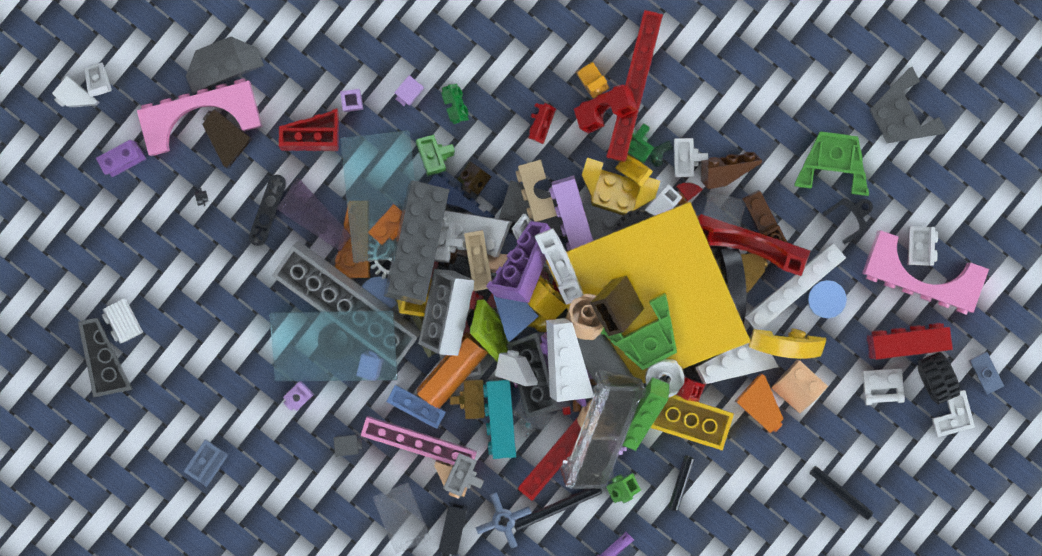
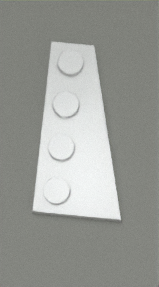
(494, 229)

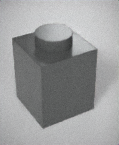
(347, 445)

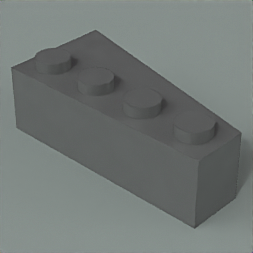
(102, 362)

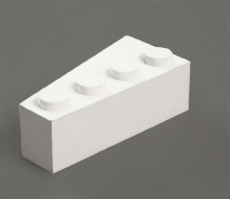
(566, 365)

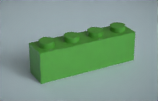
(647, 411)

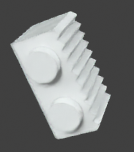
(122, 321)

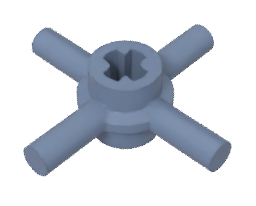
(510, 522)

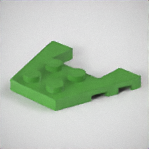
(835, 154)
(651, 342)

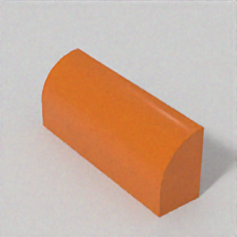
(451, 372)

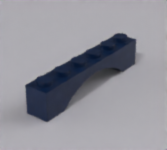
(457, 199)

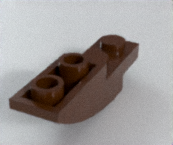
(762, 216)

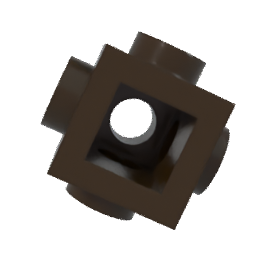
(473, 178)

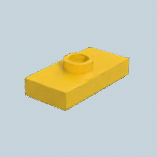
(634, 170)

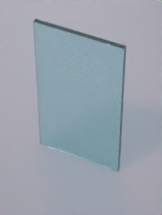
(375, 179)
(333, 346)

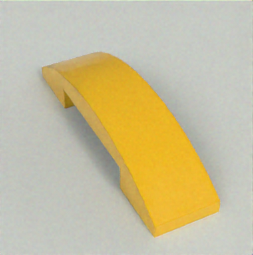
(786, 346)

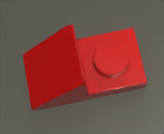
(691, 390)

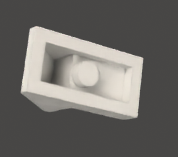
(97, 80)

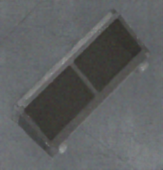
(603, 431)

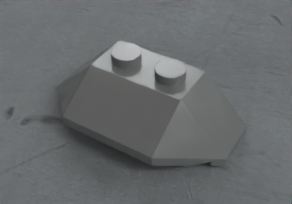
(222, 63)

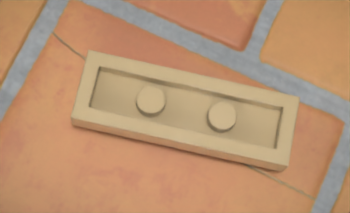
(478, 259)

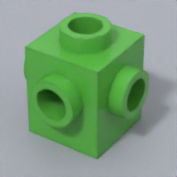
(623, 488)

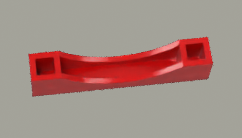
(783, 254)

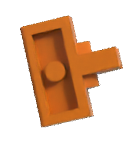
(387, 226)

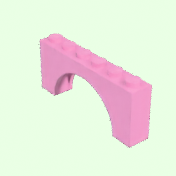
(160, 119)
(885, 266)

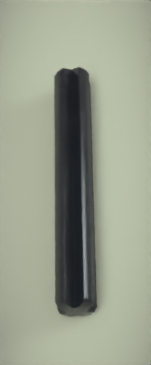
(843, 494)

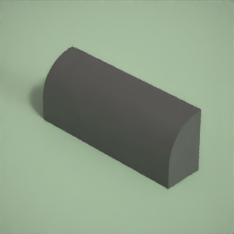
(602, 355)

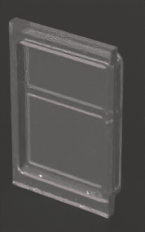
(402, 518)

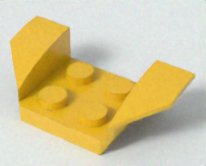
(615, 191)

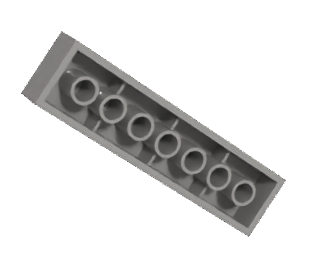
(335, 292)

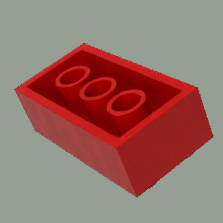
(909, 342)

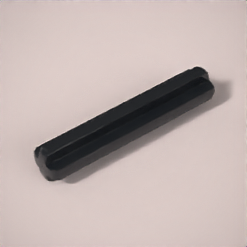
(681, 483)

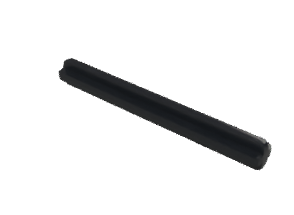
(556, 507)

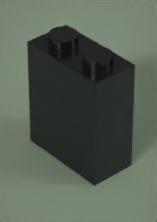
(452, 529)

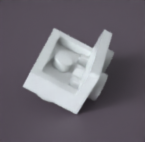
(922, 245)

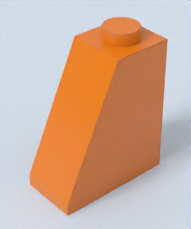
(761, 404)

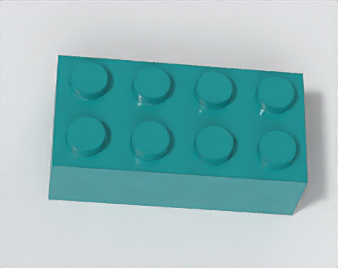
(501, 418)

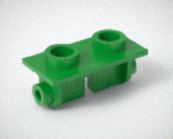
(458, 111)

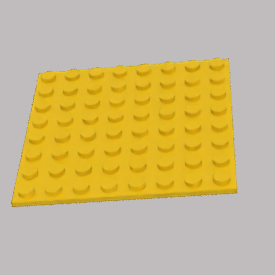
(671, 258)

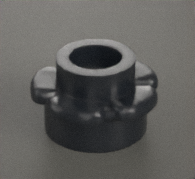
(201, 197)

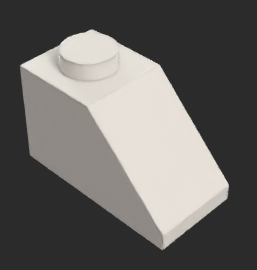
(72, 94)
(515, 369)

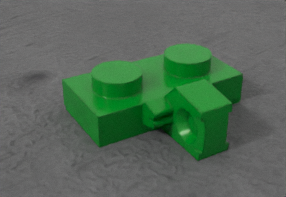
(639, 147)

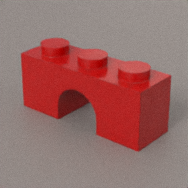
(591, 112)

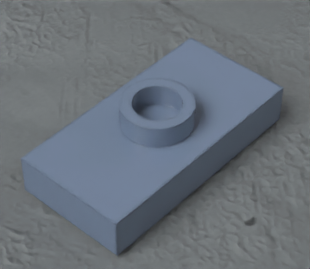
(986, 373)

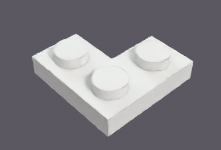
(958, 418)

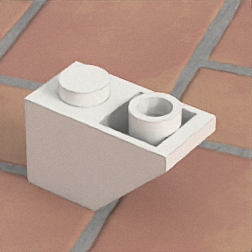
(664, 201)

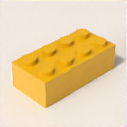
(694, 421)

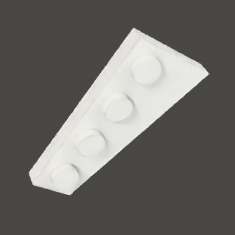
(735, 363)

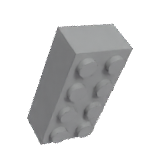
(446, 312)

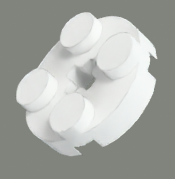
(669, 368)

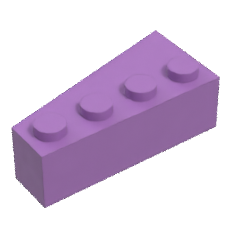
(523, 267)

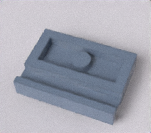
(206, 463)

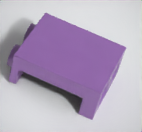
(121, 158)

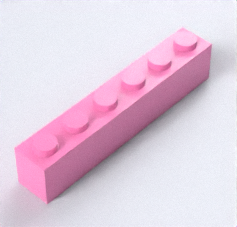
(414, 441)

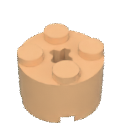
(584, 319)

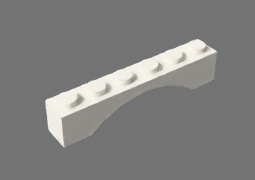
(795, 287)

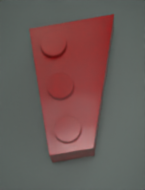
(311, 134)

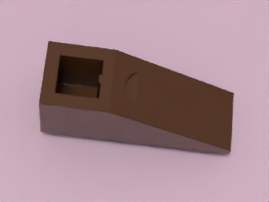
(724, 170)

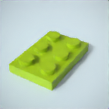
(489, 329)

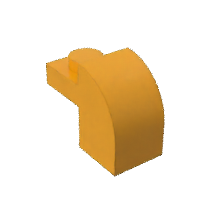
(592, 80)

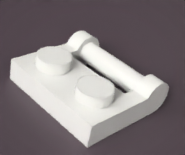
(883, 380)

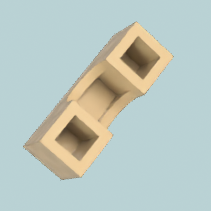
(529, 175)

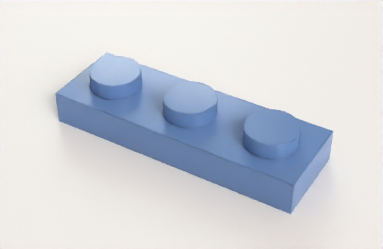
(415, 406)

